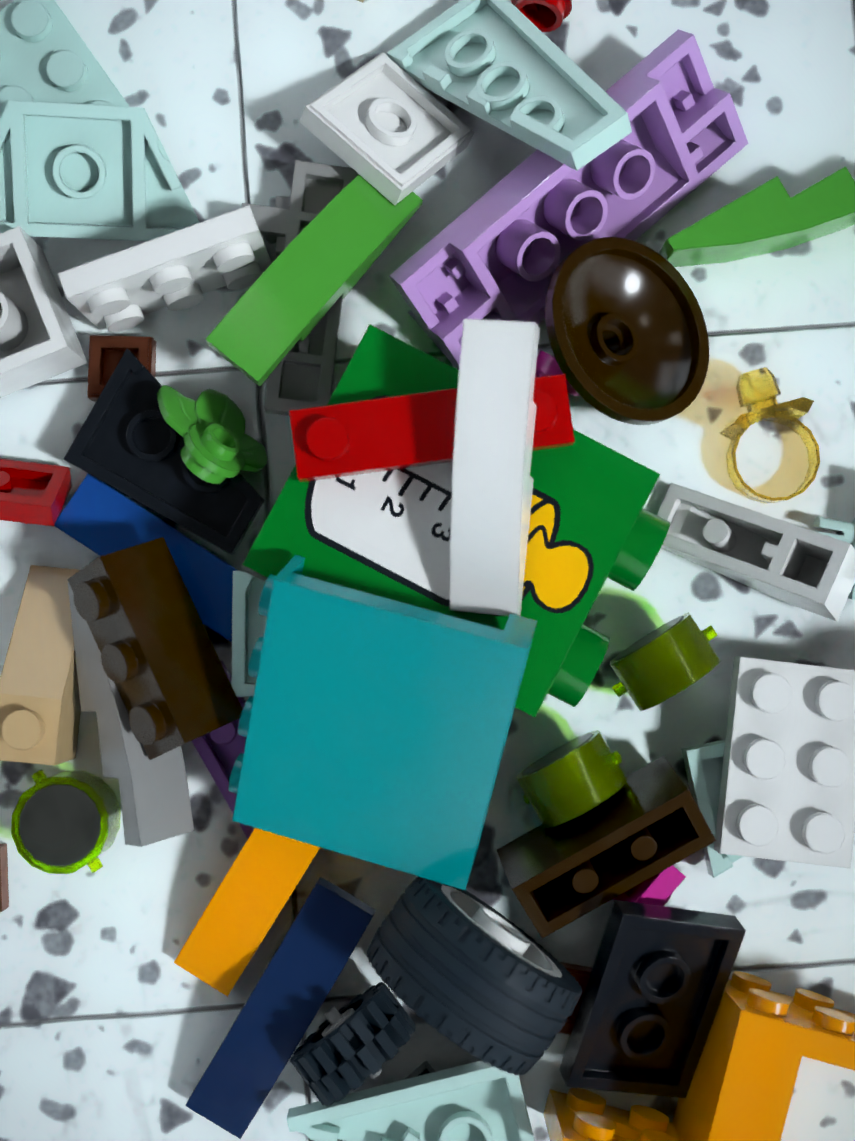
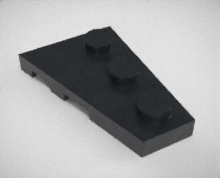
(140, 455)

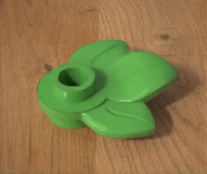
(212, 434)

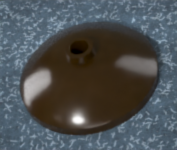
(627, 331)

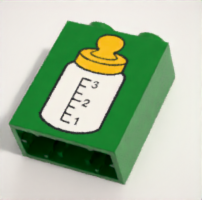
(393, 529)

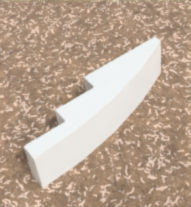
(492, 466)

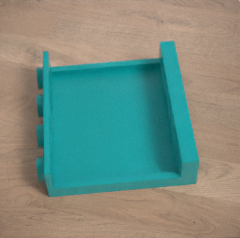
(375, 725)

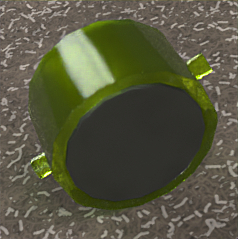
(665, 662)
(572, 779)
(65, 821)

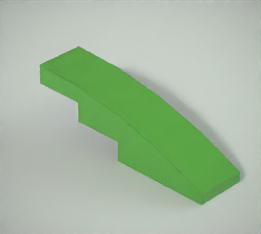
(766, 222)
(309, 278)

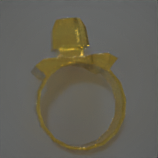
(758, 393)

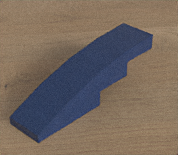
(281, 1007)

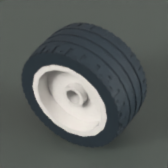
(473, 975)

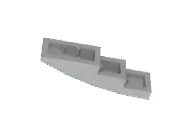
(151, 791)

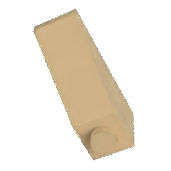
(40, 675)

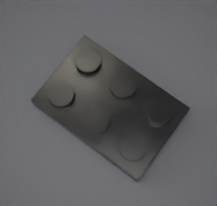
(651, 999)

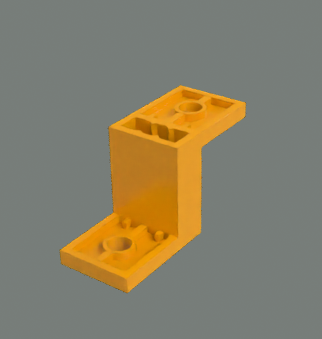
(741, 1077)

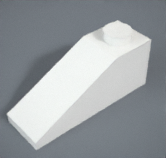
(760, 551)

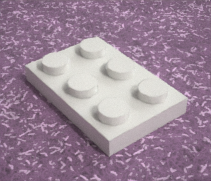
(168, 271)
(789, 764)

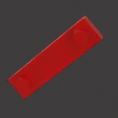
(406, 431)

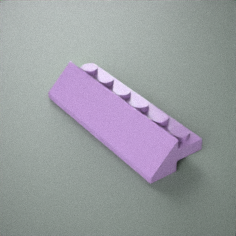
(513, 238)

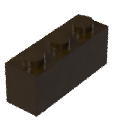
(154, 646)
(607, 850)

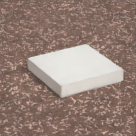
(387, 127)

